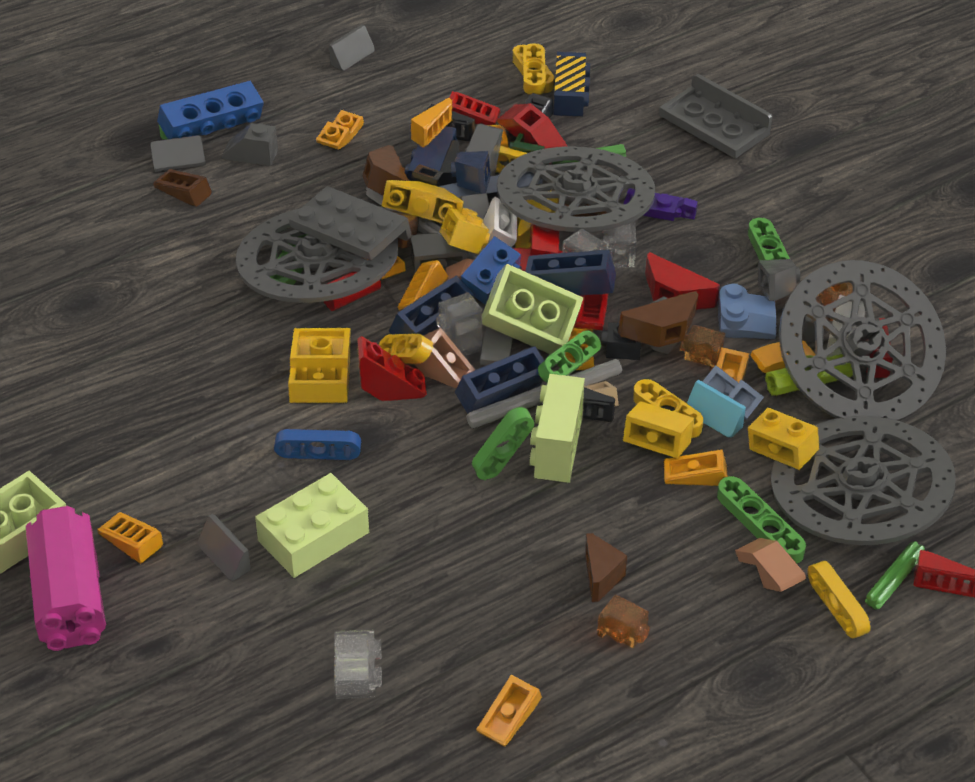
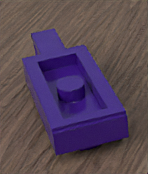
(668, 206)

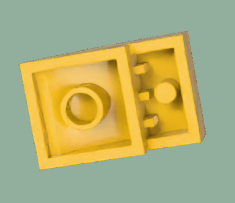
(319, 365)

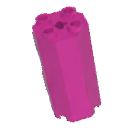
(64, 579)

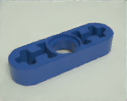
(327, 437)

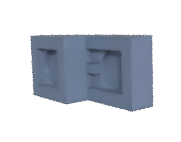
(737, 391)

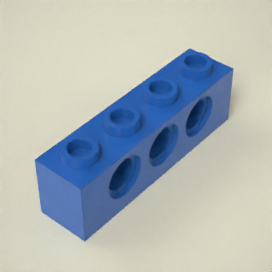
(210, 111)

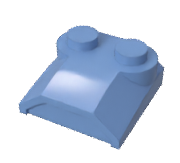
(745, 314)

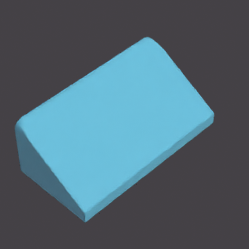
(717, 409)

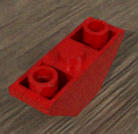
(533, 124)
(672, 280)
(387, 375)

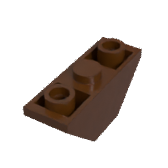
(382, 166)
(660, 321)

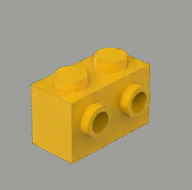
(465, 230)
(658, 429)
(783, 438)

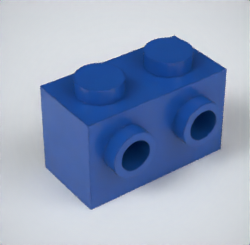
(484, 269)

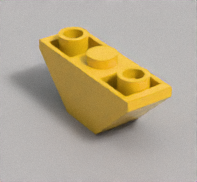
(420, 199)

